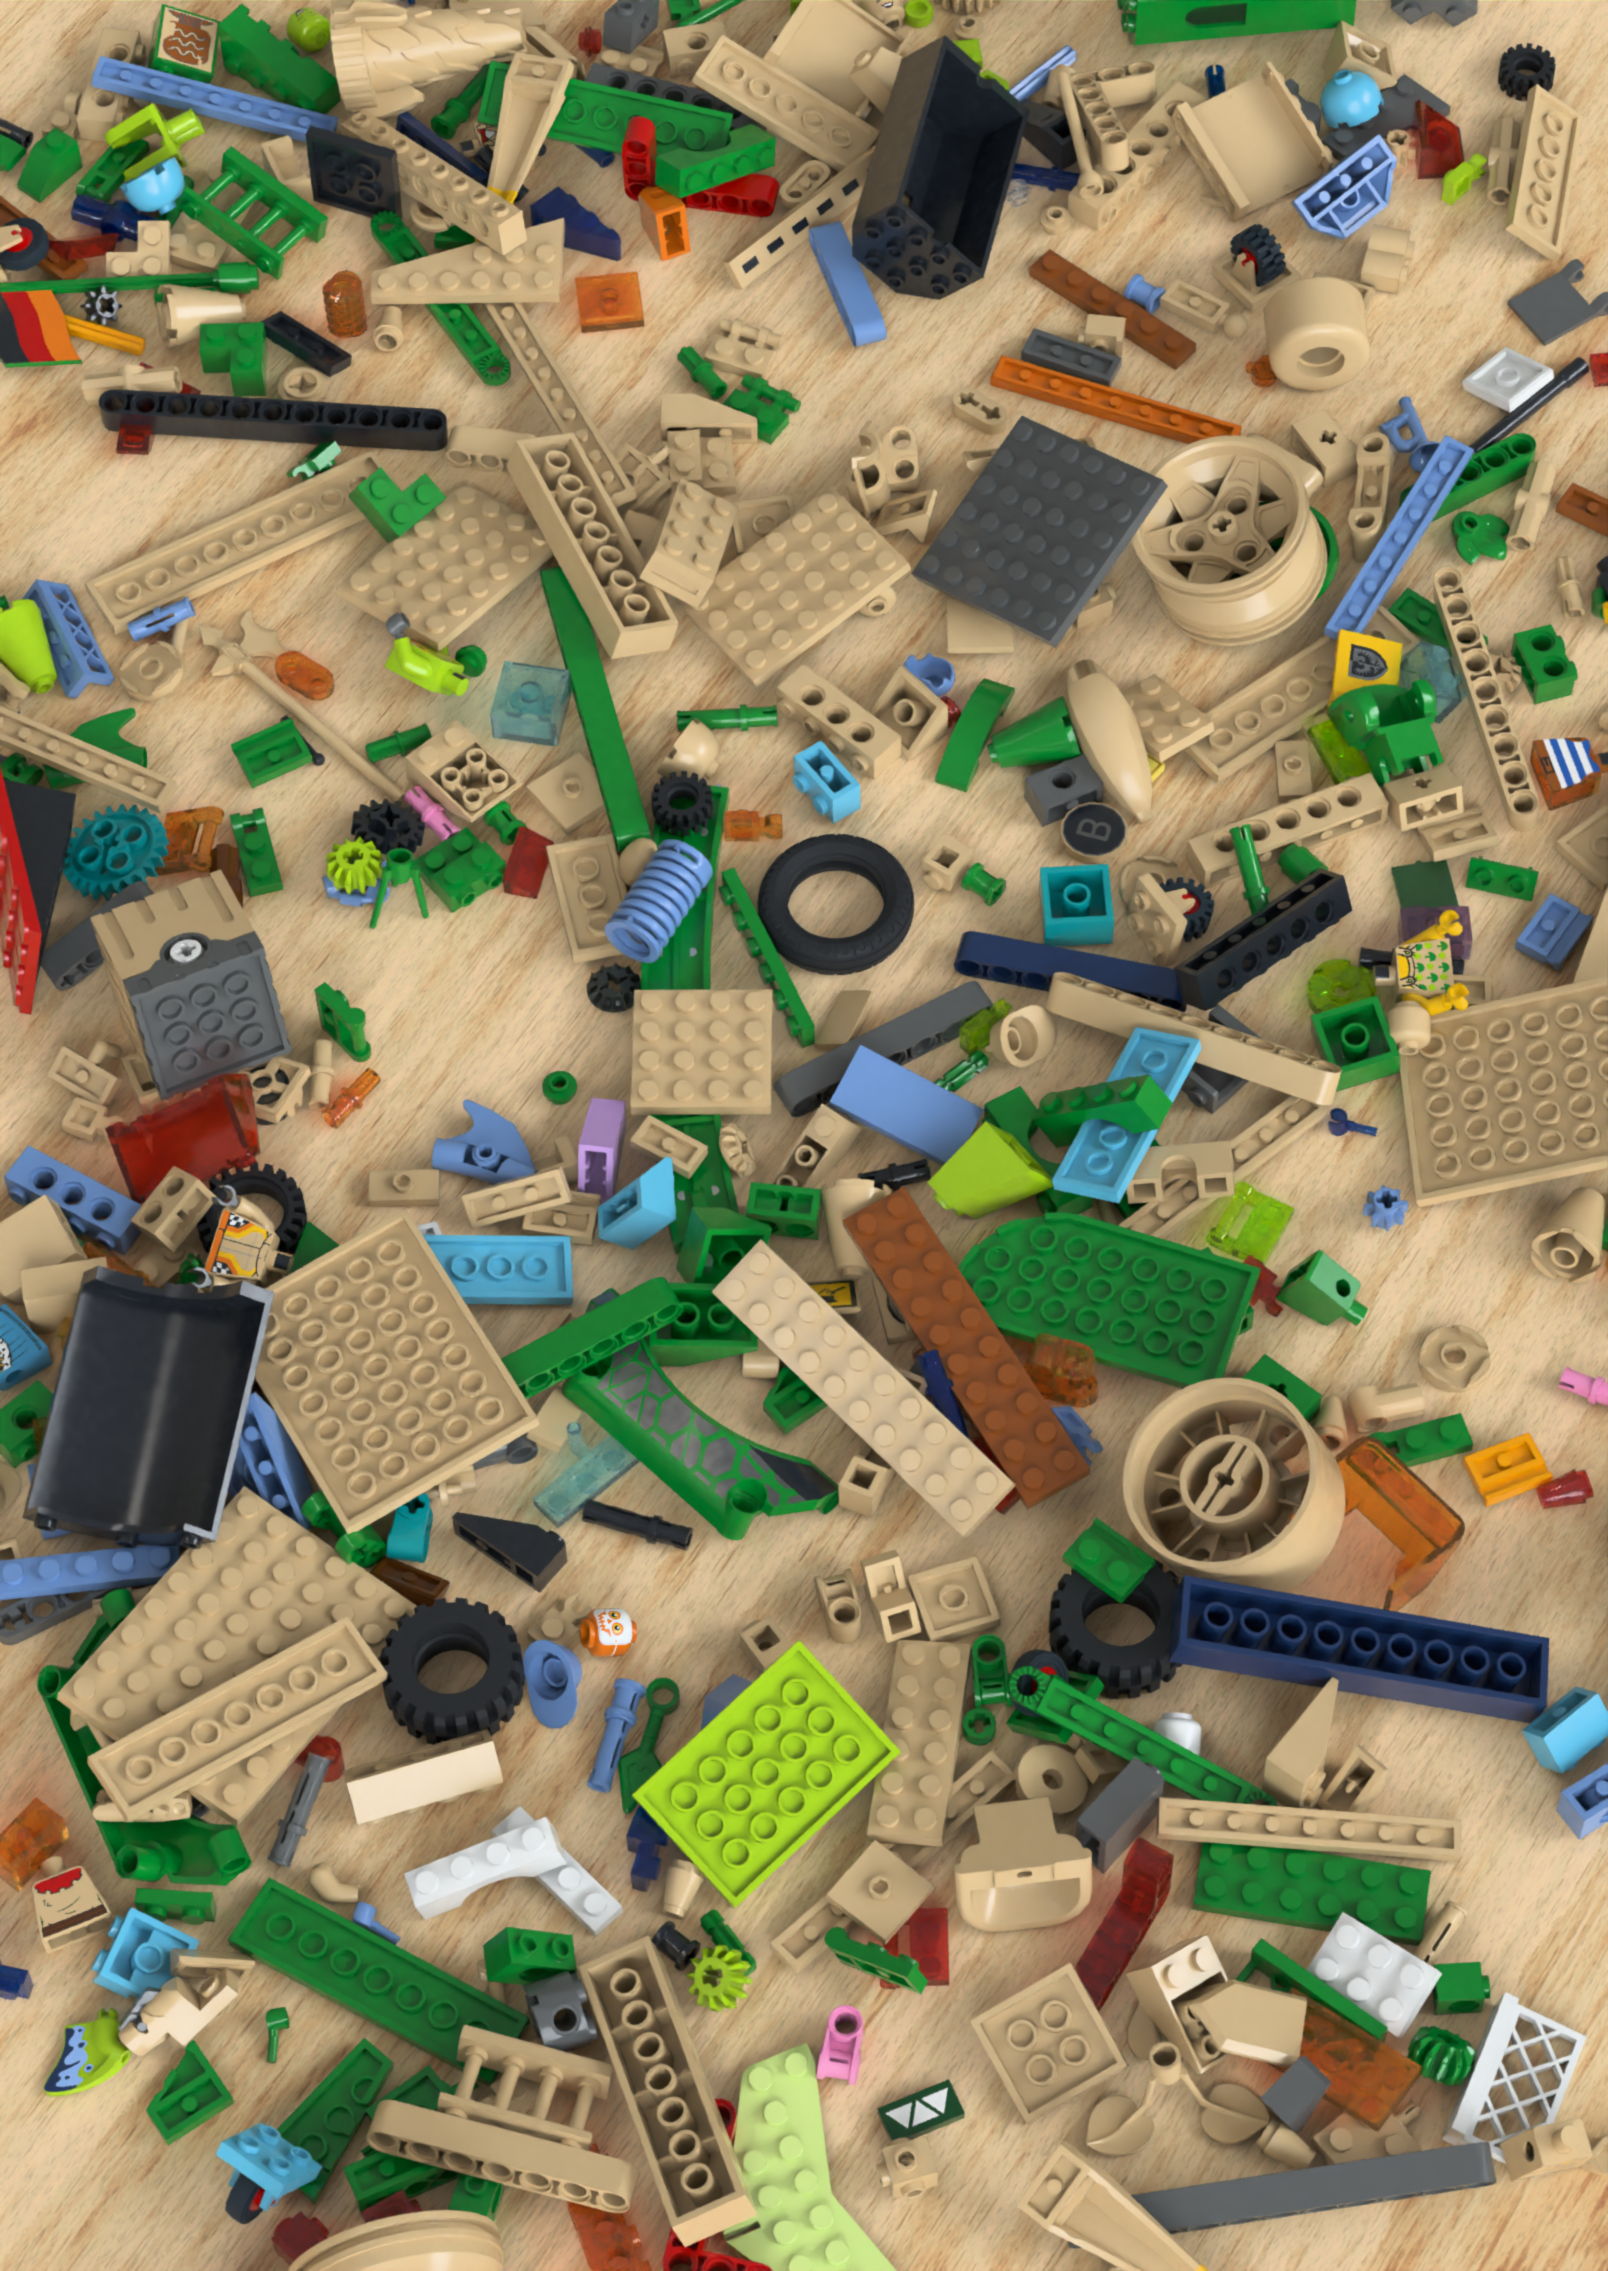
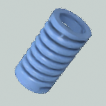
(658, 901)

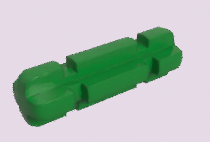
(963, 1071)
(723, 1935)

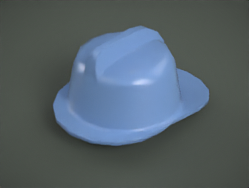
(552, 1682)

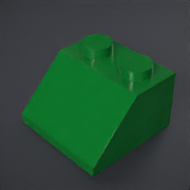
(716, 1243)

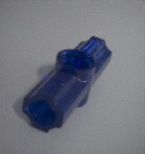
(108, 217)

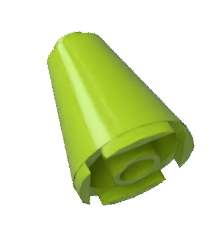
(26, 646)

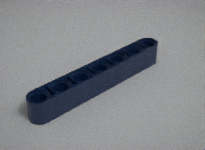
(1034, 964)

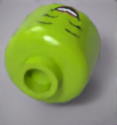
(308, 29)

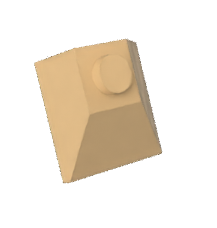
(1360, 52)

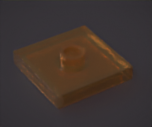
(609, 302)

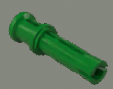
(458, 109)

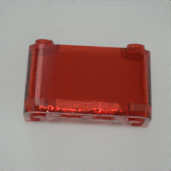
(196, 1135)

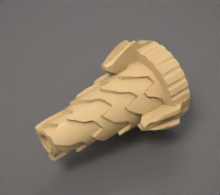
(393, 49)

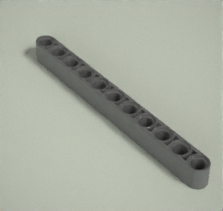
(1320, 2188)

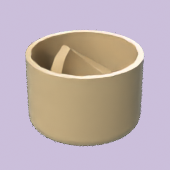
(1317, 333)

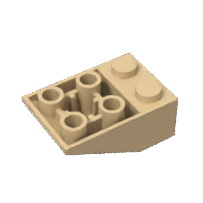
(460, 773)
(1171, 1983)

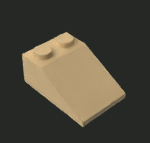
(1297, 1762)

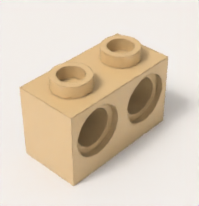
(173, 1209)

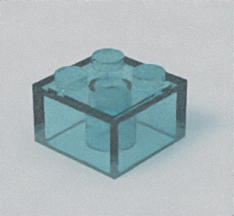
(531, 703)

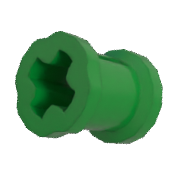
(503, 822)
(983, 884)

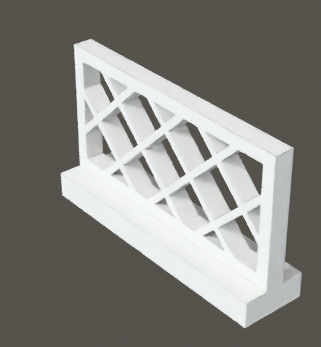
(1489, 2062)

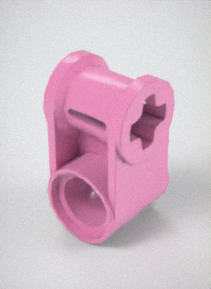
(841, 2052)

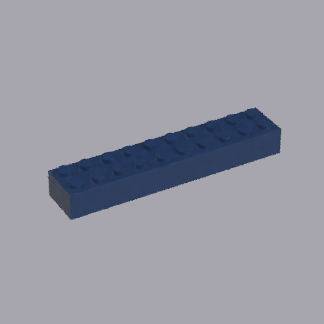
(1361, 1647)

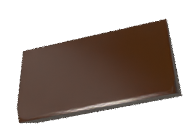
(410, 1582)

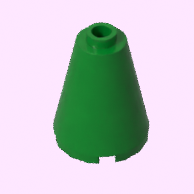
(1037, 738)

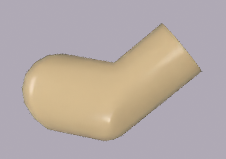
(330, 1888)

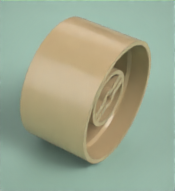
(1234, 1486)

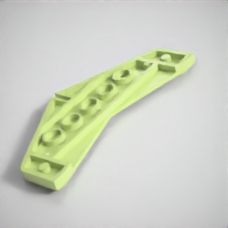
(788, 2176)

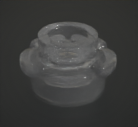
(1017, 193)

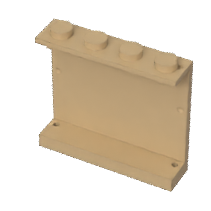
(1253, 143)

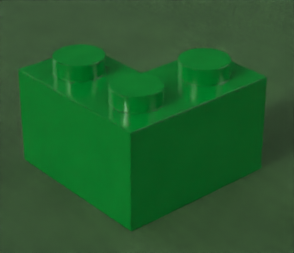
(237, 350)
(393, 510)

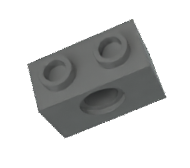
(1051, 802)

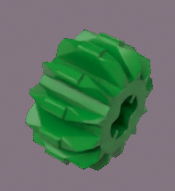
(1442, 2055)

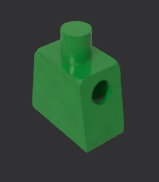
(1322, 1291)

